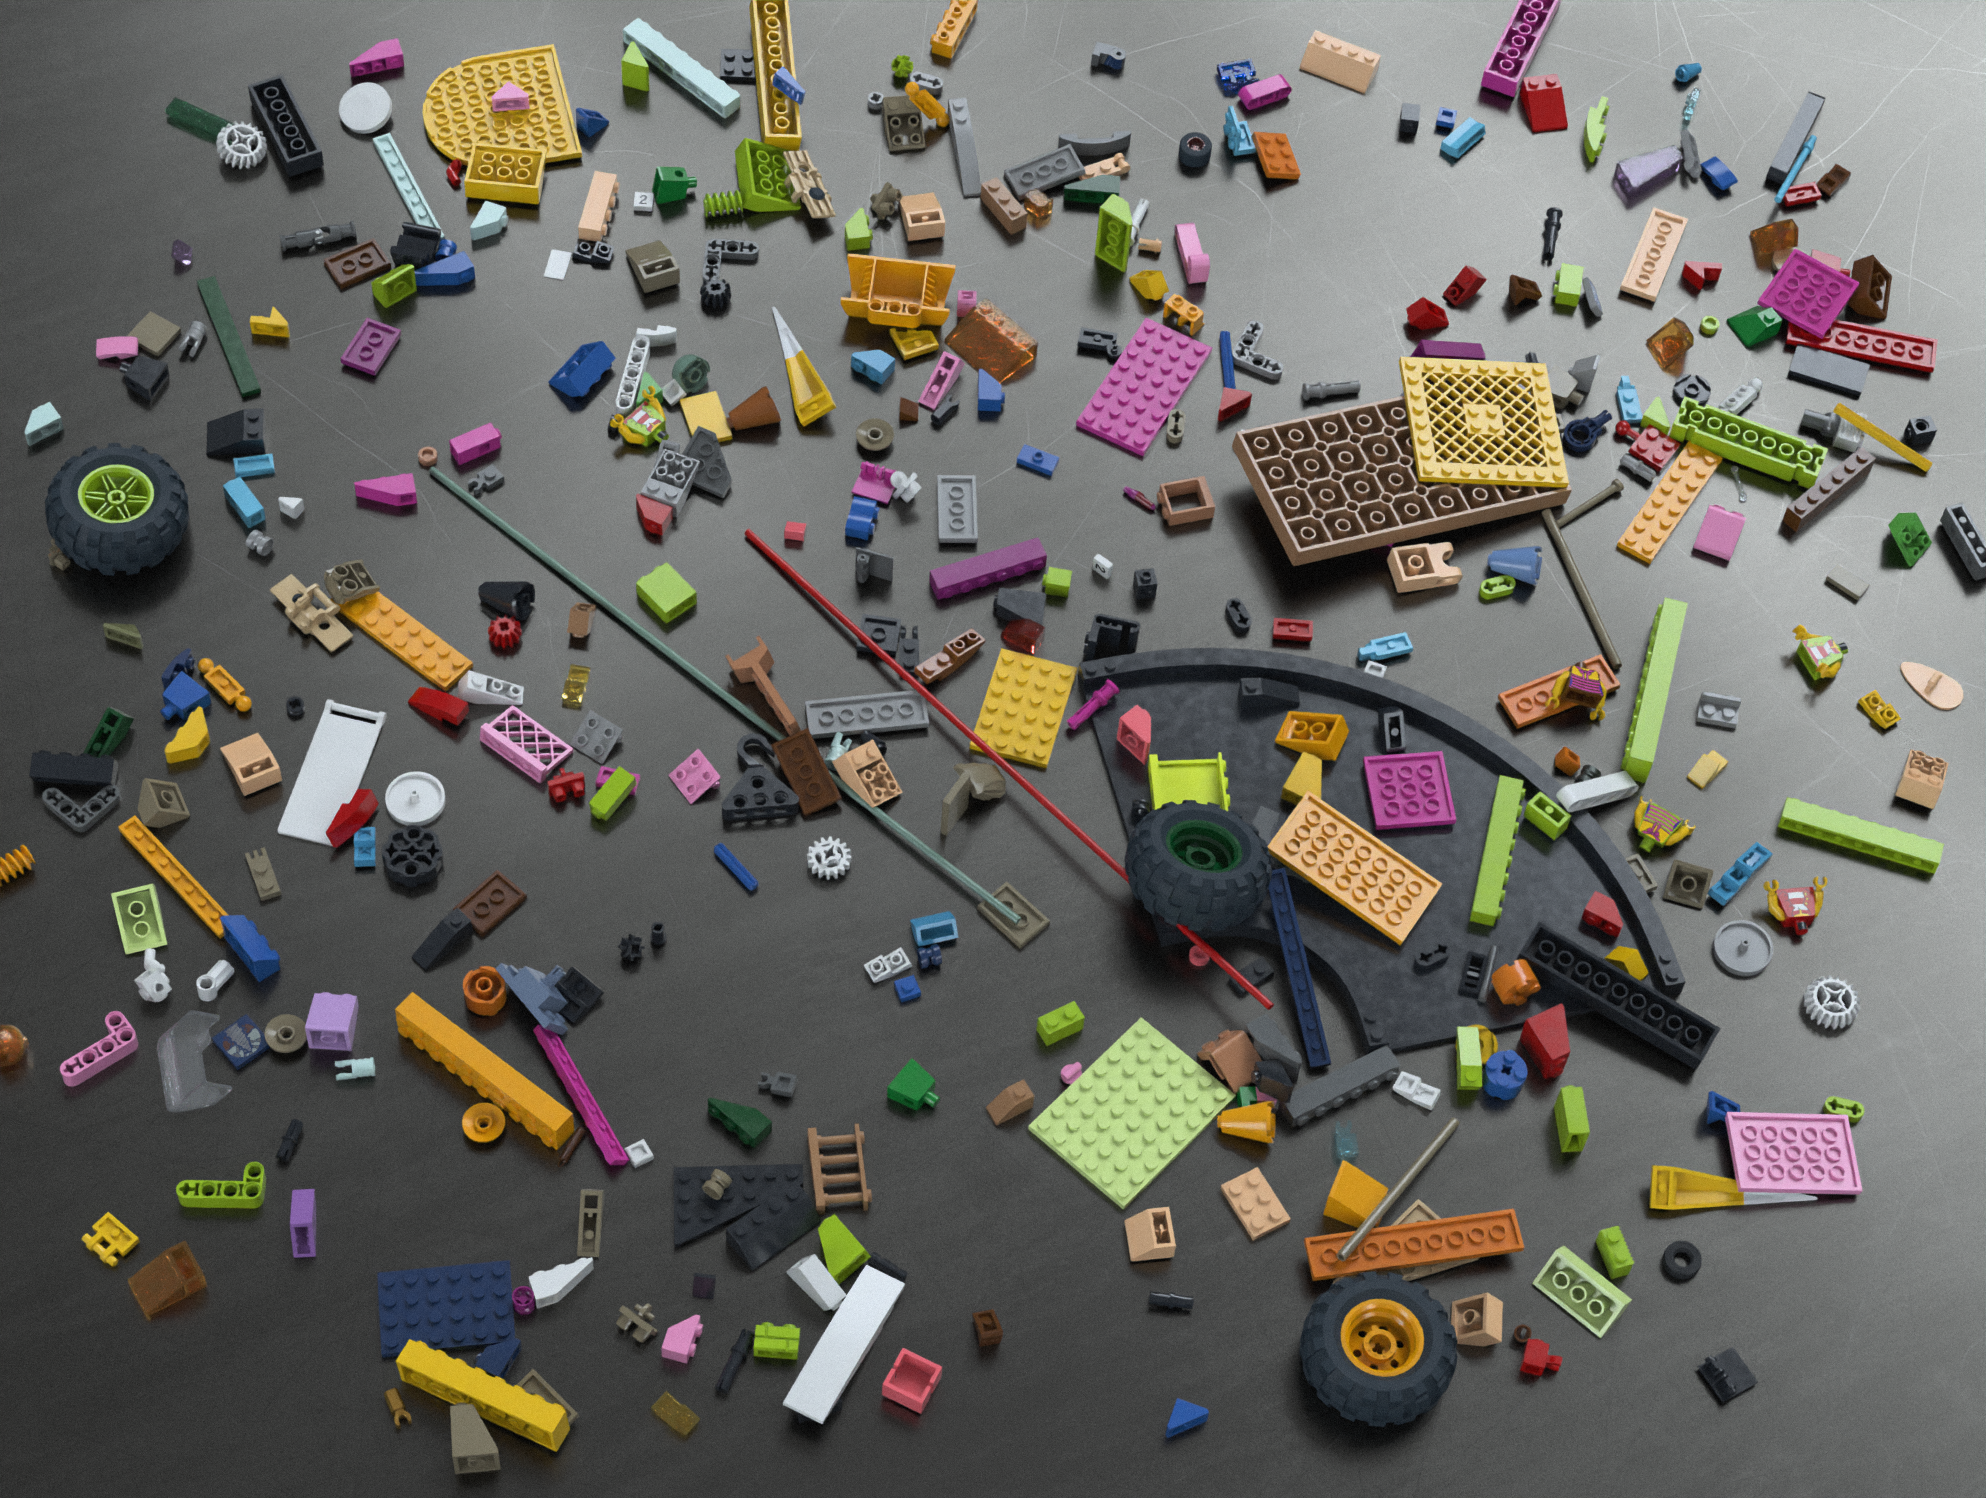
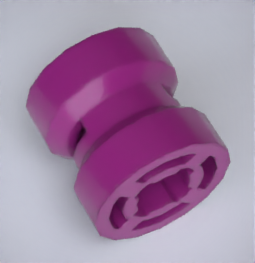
(522, 1295)

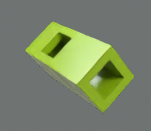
(612, 794)

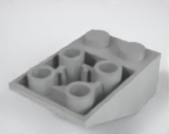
(671, 480)

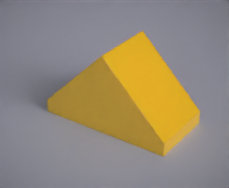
(1628, 961)

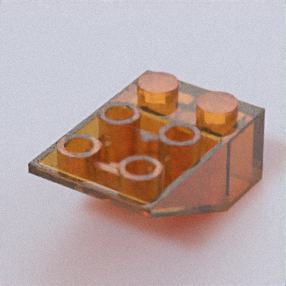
(167, 1279)

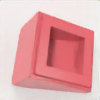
(795, 531)

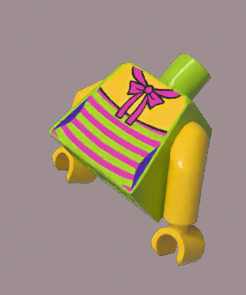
(1658, 826)

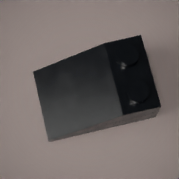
(237, 433)

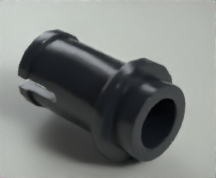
(658, 935)

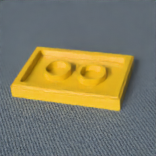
(706, 412)

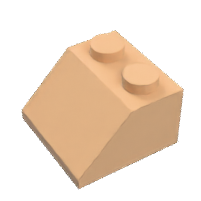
(1478, 1320)

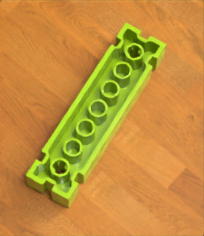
(1748, 442)

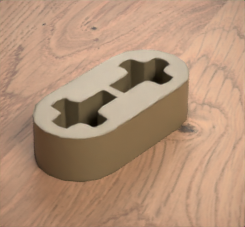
(1172, 425)

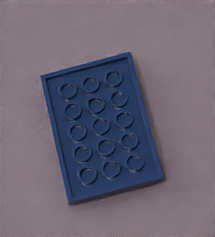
(446, 1307)

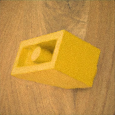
(1150, 284)

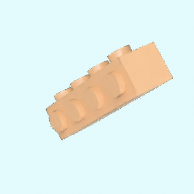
(598, 206)

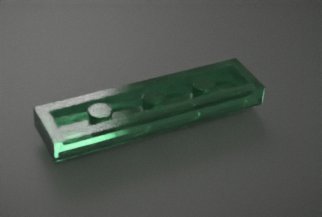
(196, 117)

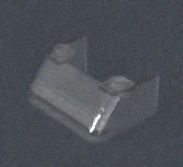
(183, 1064)

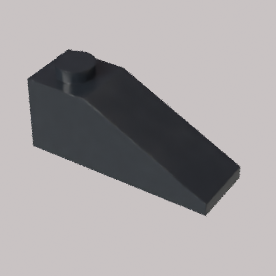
(1266, 693)
(443, 939)

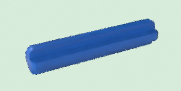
(735, 866)

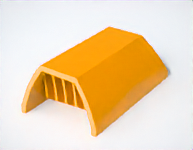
(898, 291)

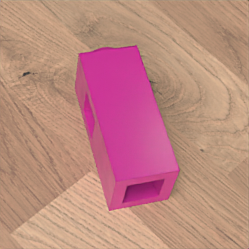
(475, 443)

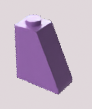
(303, 1223)

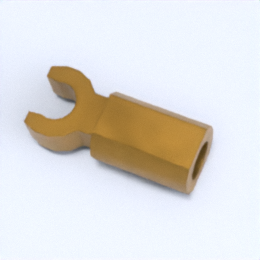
(397, 1406)

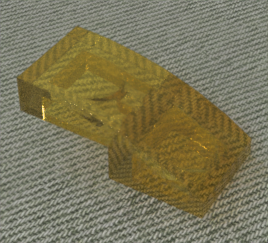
(576, 683)

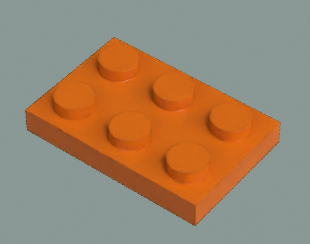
(1276, 155)

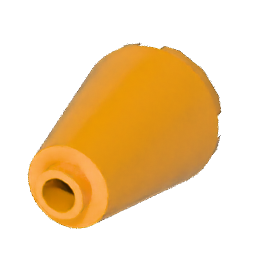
(1250, 1122)

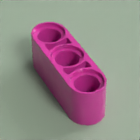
(1265, 91)

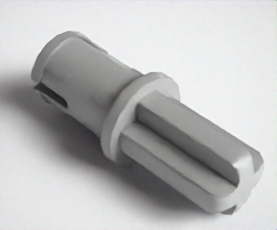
(1637, 467)

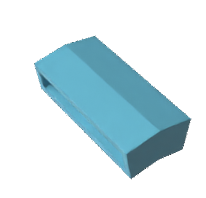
(1463, 137)

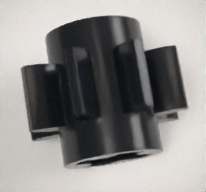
(630, 952)

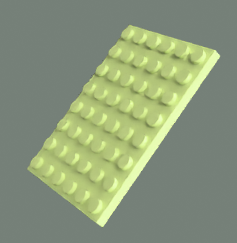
(1132, 1113)

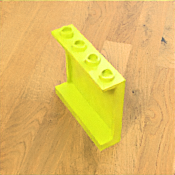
(1188, 780)

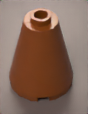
(754, 411)

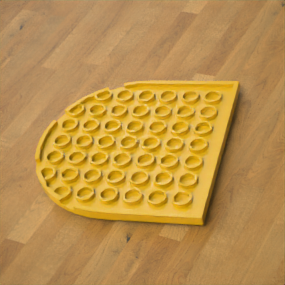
(461, 108)

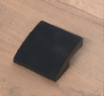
(579, 993)

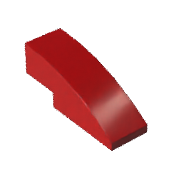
(439, 705)
(351, 816)

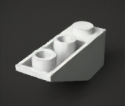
(488, 690)
(554, 1284)

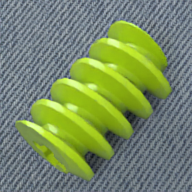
(722, 203)

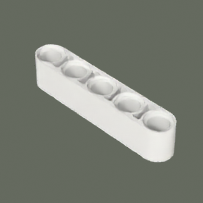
(632, 376)
(1597, 791)

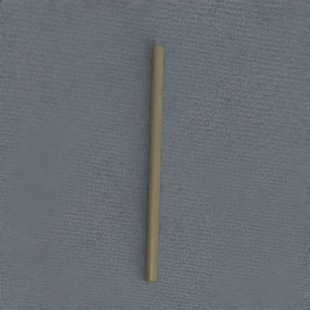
(1582, 589)
(1397, 1189)

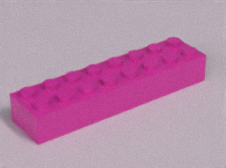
(1518, 45)

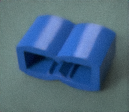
(861, 518)

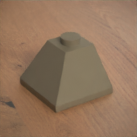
(161, 803)

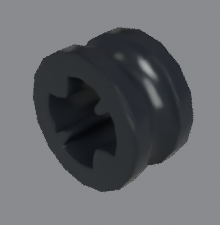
(291, 702)
(1140, 807)

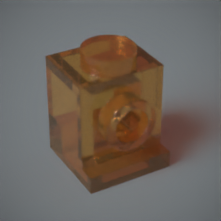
(1038, 203)

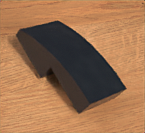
(593, 253)

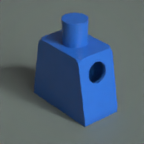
(184, 697)

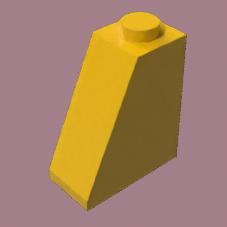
(1303, 778)

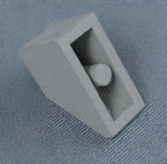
(1585, 371)

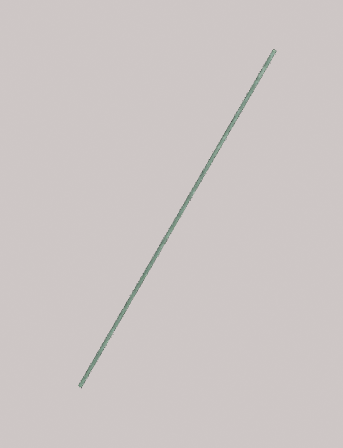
(718, 690)

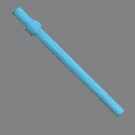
(1806, 149)

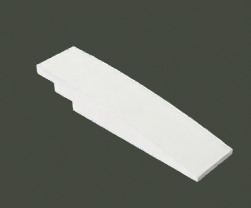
(844, 1344)

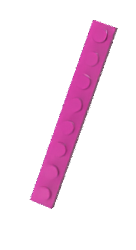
(581, 1096)

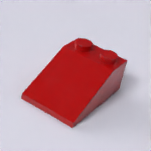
(1544, 102)

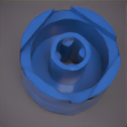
(1504, 1074)

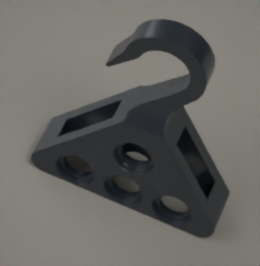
(771, 789)

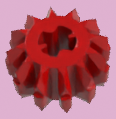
(504, 631)

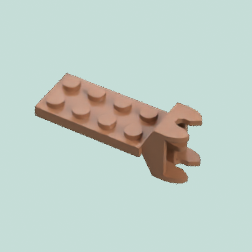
(754, 667)

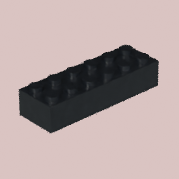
(285, 125)

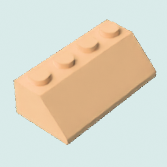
(1340, 61)

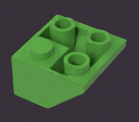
(1910, 536)

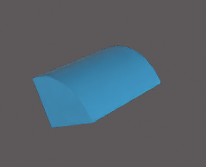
(934, 928)

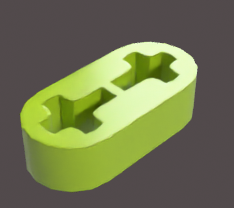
(1497, 587)
(1844, 1107)

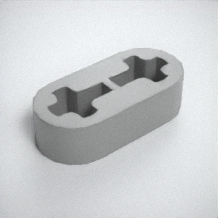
(927, 82)

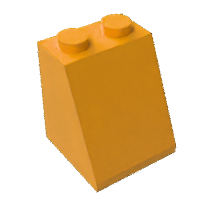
(1353, 1196)

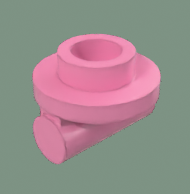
(1071, 1072)

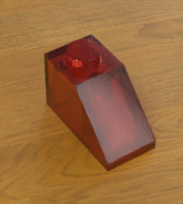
(1025, 634)

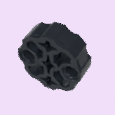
(412, 855)

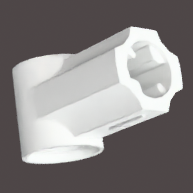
(214, 979)

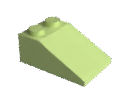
(139, 918)

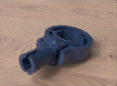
(1588, 426)

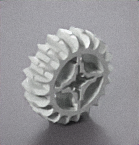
(240, 151)
(1830, 991)

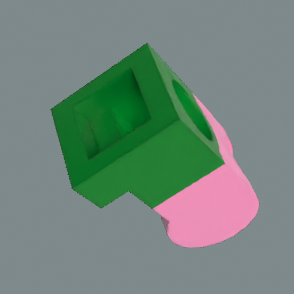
(1251, 1095)

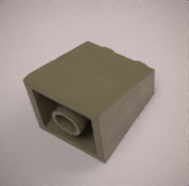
(471, 1442)

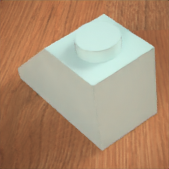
(488, 221)
(43, 423)

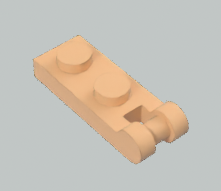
(1107, 167)

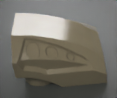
(349, 581)
(985, 780)

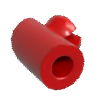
(453, 171)

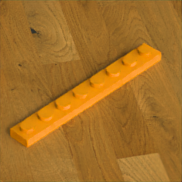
(174, 873)

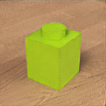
(1057, 582)

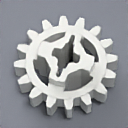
(829, 864)

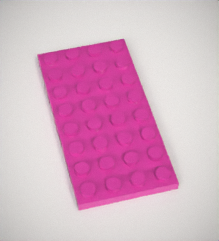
(1144, 386)

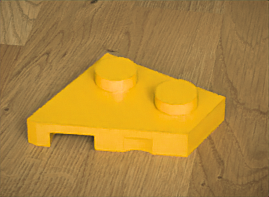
(914, 342)

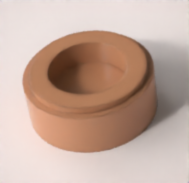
(427, 456)

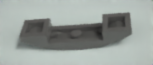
(1096, 146)

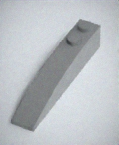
(964, 146)

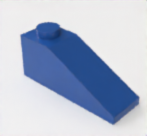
(448, 271)

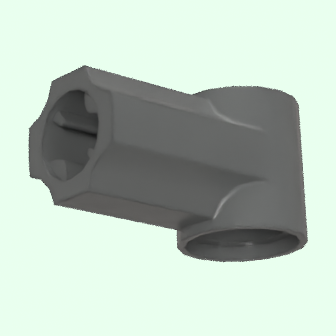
(1827, 423)

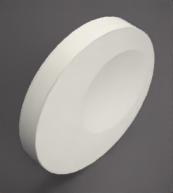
(365, 108)
(415, 798)

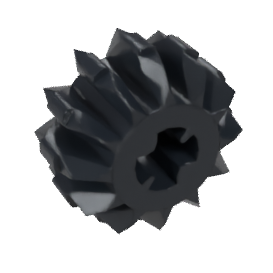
(715, 292)

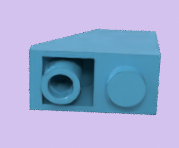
(874, 364)

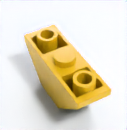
(189, 739)

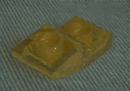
(675, 1414)

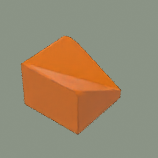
(1567, 761)

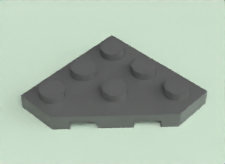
(712, 470)

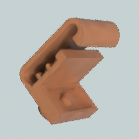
(1232, 1058)

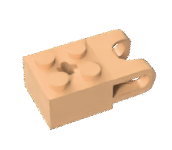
(1422, 566)

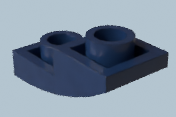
(182, 662)

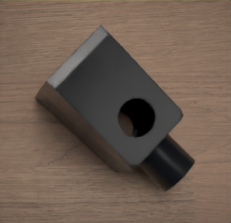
(145, 375)

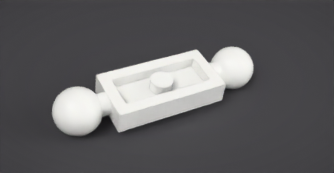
(1741, 397)

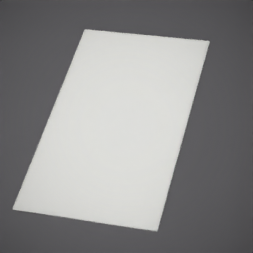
(557, 264)

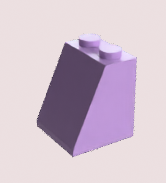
(332, 1021)

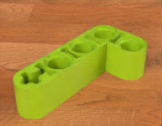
(221, 1188)

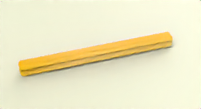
(1882, 437)

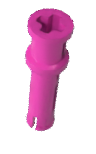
(1099, 699)

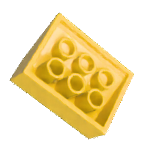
(505, 173)

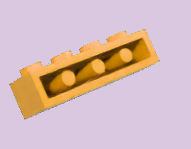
(953, 27)

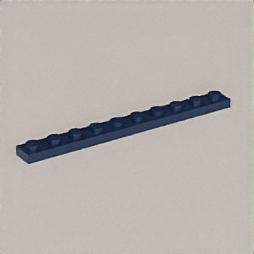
(1298, 970)

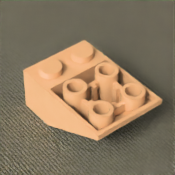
(922, 216)
(252, 764)
(867, 774)
(1922, 779)

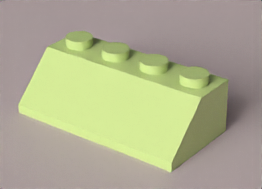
(1582, 1291)

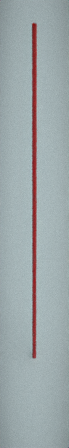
(995, 757)

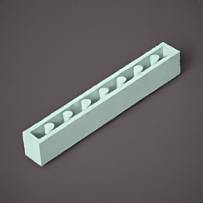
(682, 68)

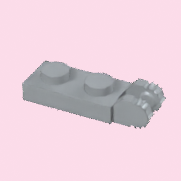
(1690, 154)

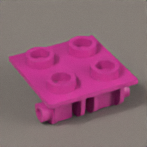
(874, 482)

